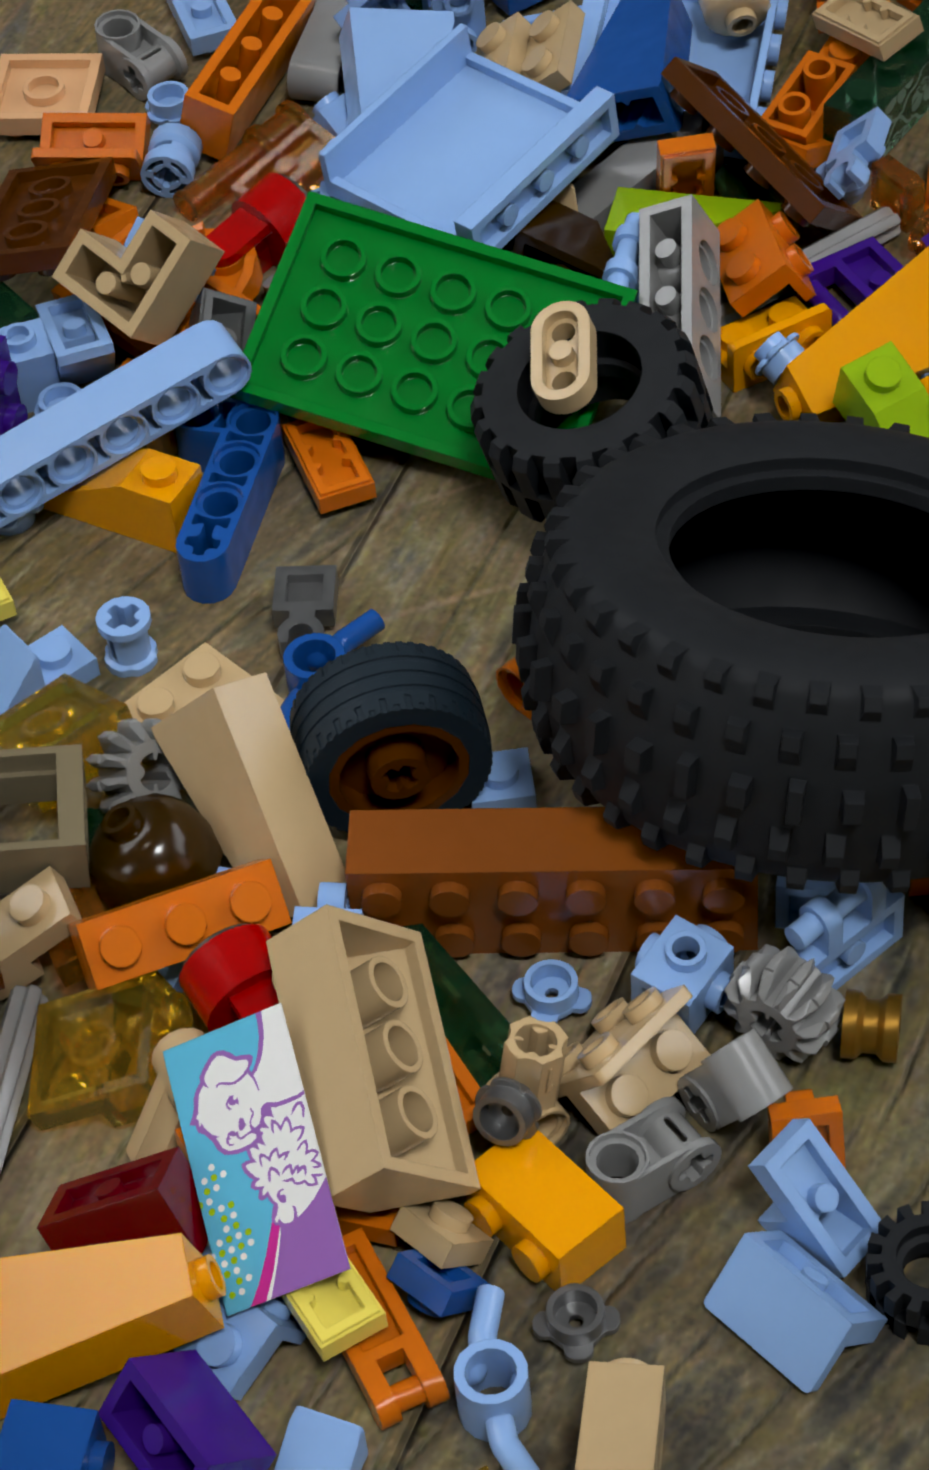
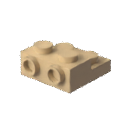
(539, 50)

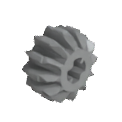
(121, 768)
(785, 1002)

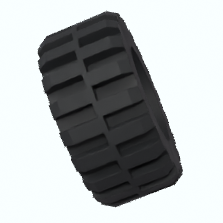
(638, 360)

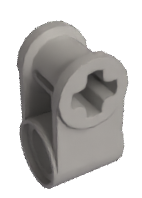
(137, 53)
(733, 1083)
(655, 1156)

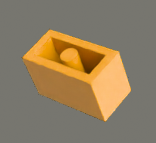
(546, 1212)

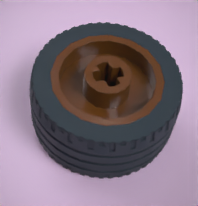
(391, 732)

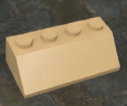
(372, 1060)

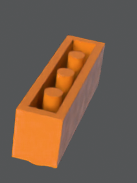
(243, 72)

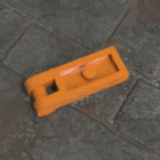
(390, 1347)

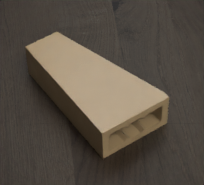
(252, 785)
(622, 1416)

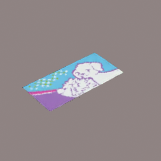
(255, 1160)

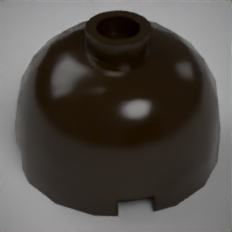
(150, 848)

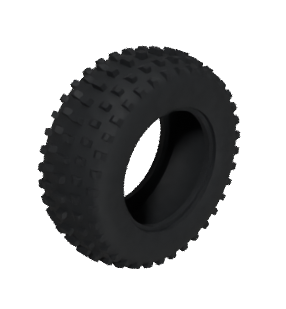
(743, 646)

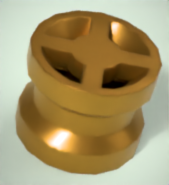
(871, 1026)

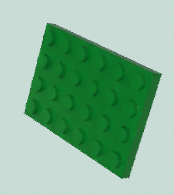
(392, 323)

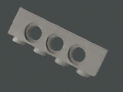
(683, 279)

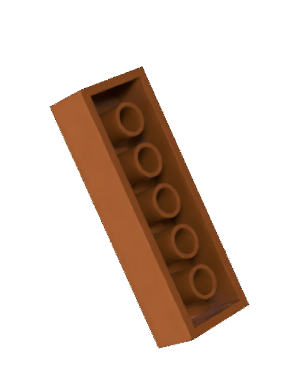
(535, 881)

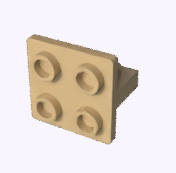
(631, 1058)

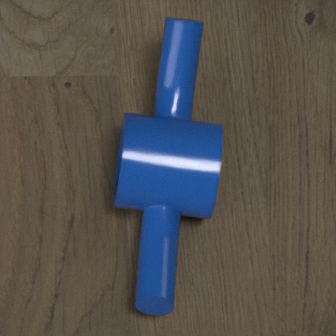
(314, 650)

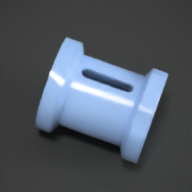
(125, 627)

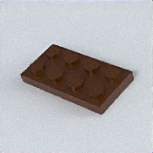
(768, 154)
(45, 211)

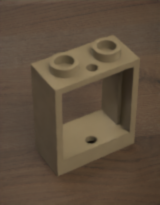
(46, 776)

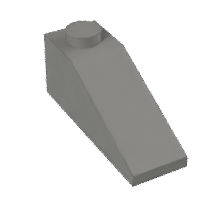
(631, 167)

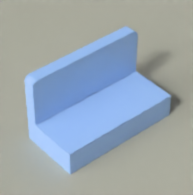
(790, 1307)

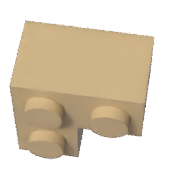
(147, 284)

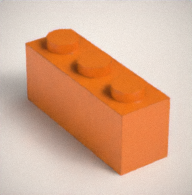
(174, 922)

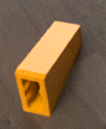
(891, 313)
(94, 1306)

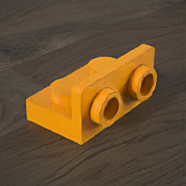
(746, 335)

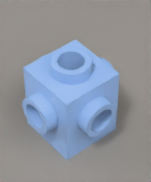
(690, 957)

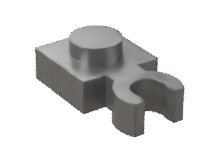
(304, 601)

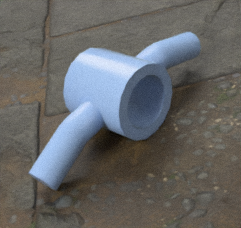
(494, 1364)

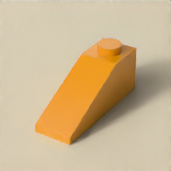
(135, 497)

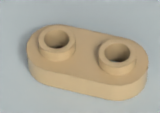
(563, 369)

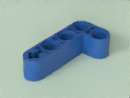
(241, 464)

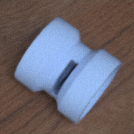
(171, 159)

